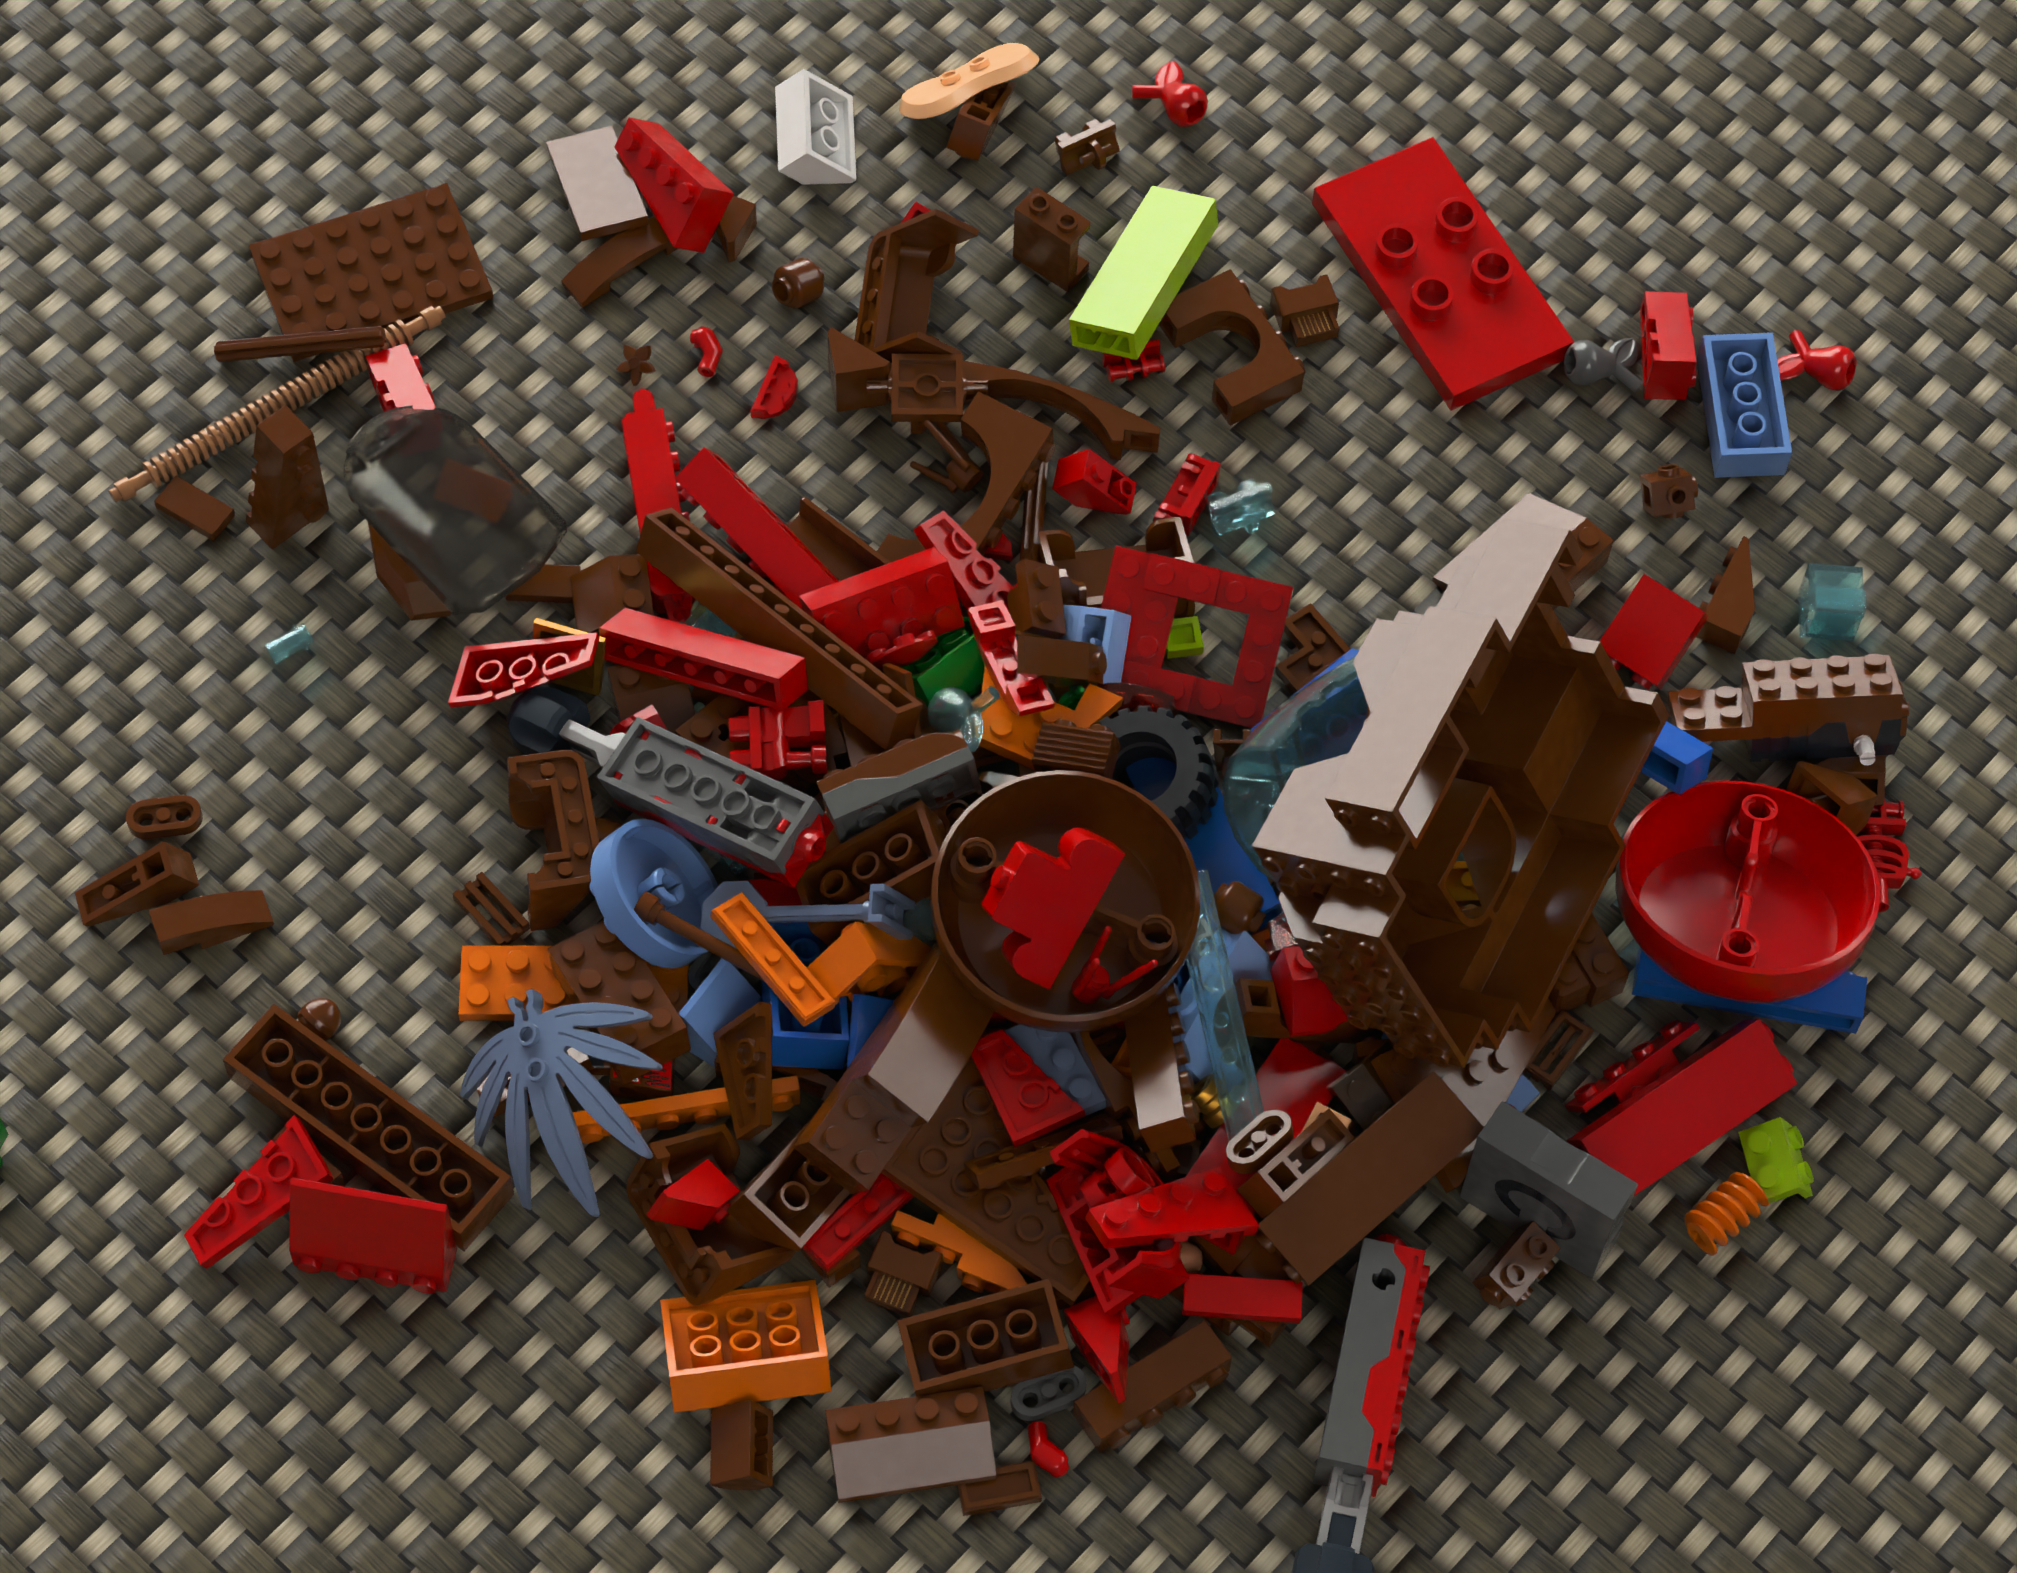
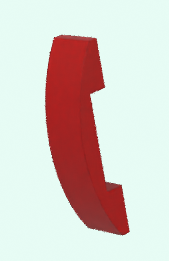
(998, 647)

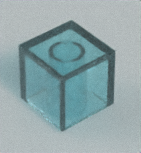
(1831, 602)

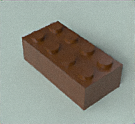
(891, 853)
(604, 970)
(987, 1341)

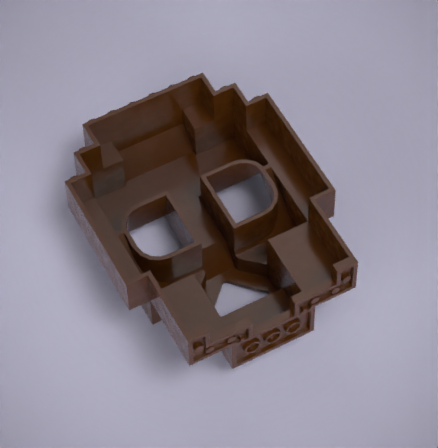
(1476, 742)

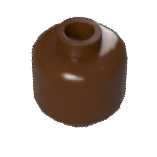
(798, 283)
(1239, 908)

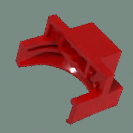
(1115, 1273)

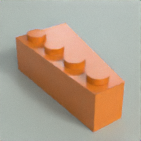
(867, 962)

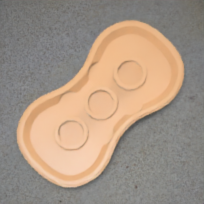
(958, 85)

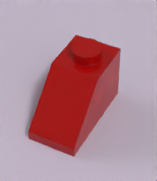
(696, 1199)

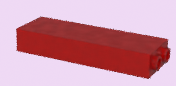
(1289, 1082)
(1690, 1105)

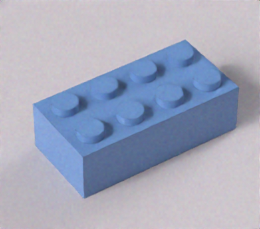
(1744, 405)

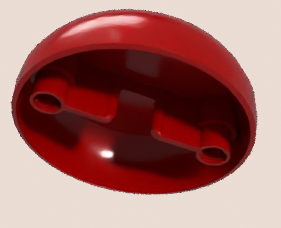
(1746, 891)

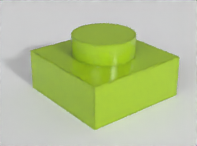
(1185, 638)

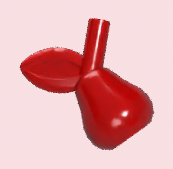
(1182, 101)
(1830, 366)

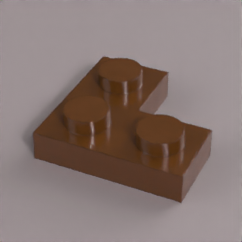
(1317, 646)

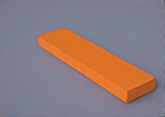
(772, 959)

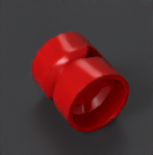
(1122, 1177)

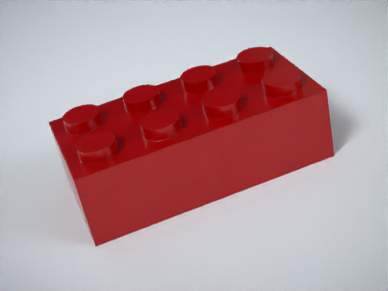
(889, 602)

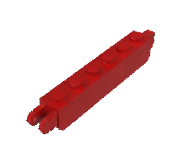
(655, 489)

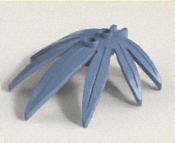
(539, 1062)

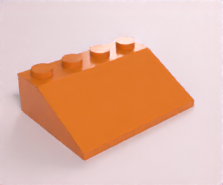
(746, 1346)

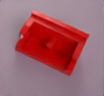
(1190, 491)

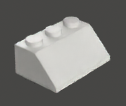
(815, 131)

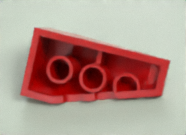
(510, 668)

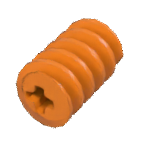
(1723, 1210)

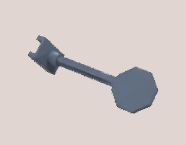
(882, 910)

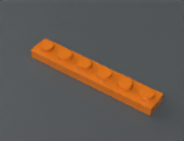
(674, 1110)

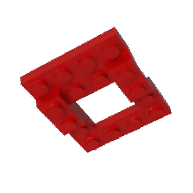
(1149, 591)

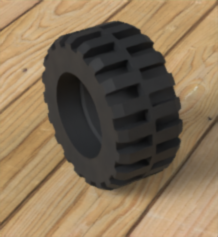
(1169, 737)

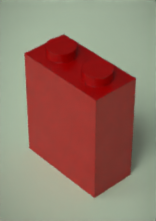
(1652, 632)

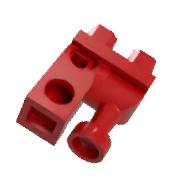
(774, 733)

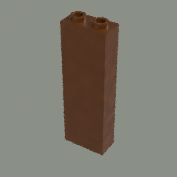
(1368, 1179)

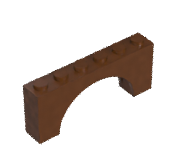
(1014, 450)

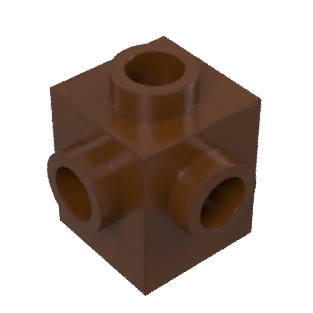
(1668, 491)

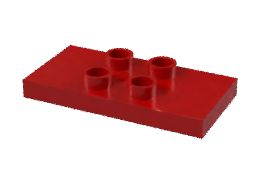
(1442, 273)

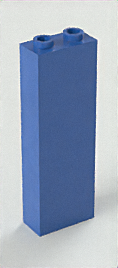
(1215, 844)

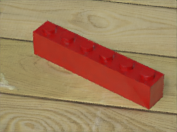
(752, 526)
(704, 659)

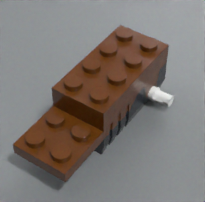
(1802, 709)

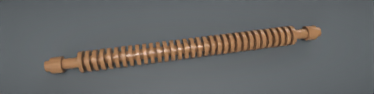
(247, 419)

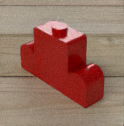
(1049, 900)

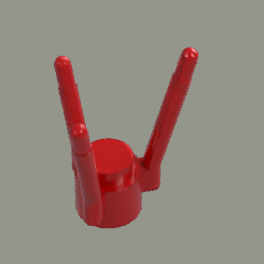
(1094, 979)

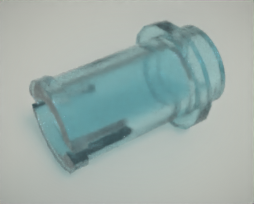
(289, 643)

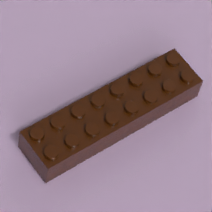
(366, 1123)

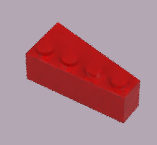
(674, 184)

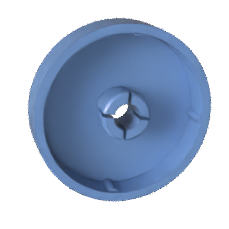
(655, 860)

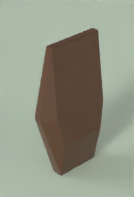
(403, 583)

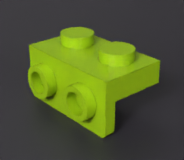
(1776, 1159)

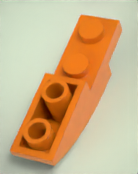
(977, 1265)

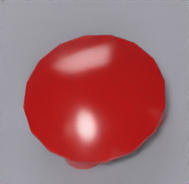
(906, 650)

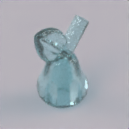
(954, 710)

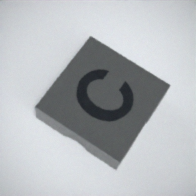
(1532, 1174)

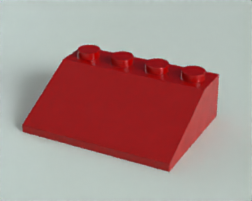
(371, 1236)

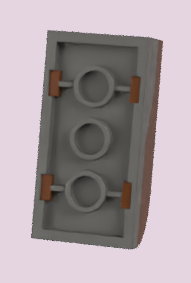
(927, 769)

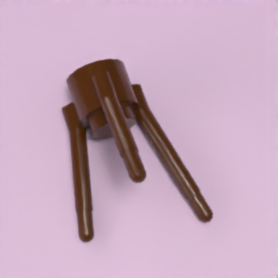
(962, 469)

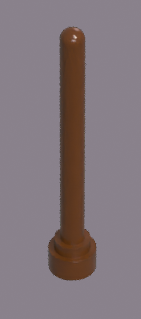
(654, 912)

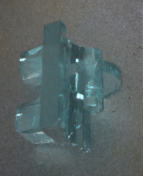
(1242, 508)

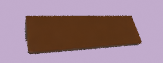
(833, 543)

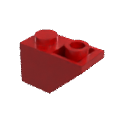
(1093, 483)

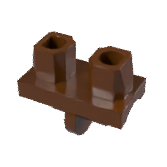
(1087, 147)

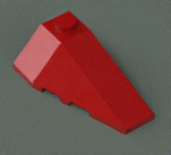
(1303, 996)

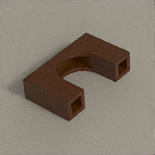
(1227, 305)

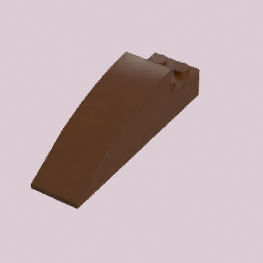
(896, 1076)

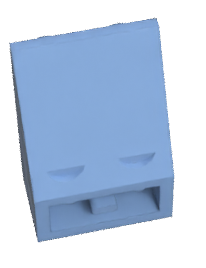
(1101, 628)

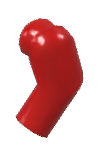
(711, 348)
(1044, 1452)

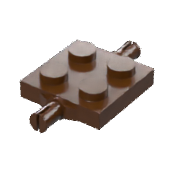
(927, 387)

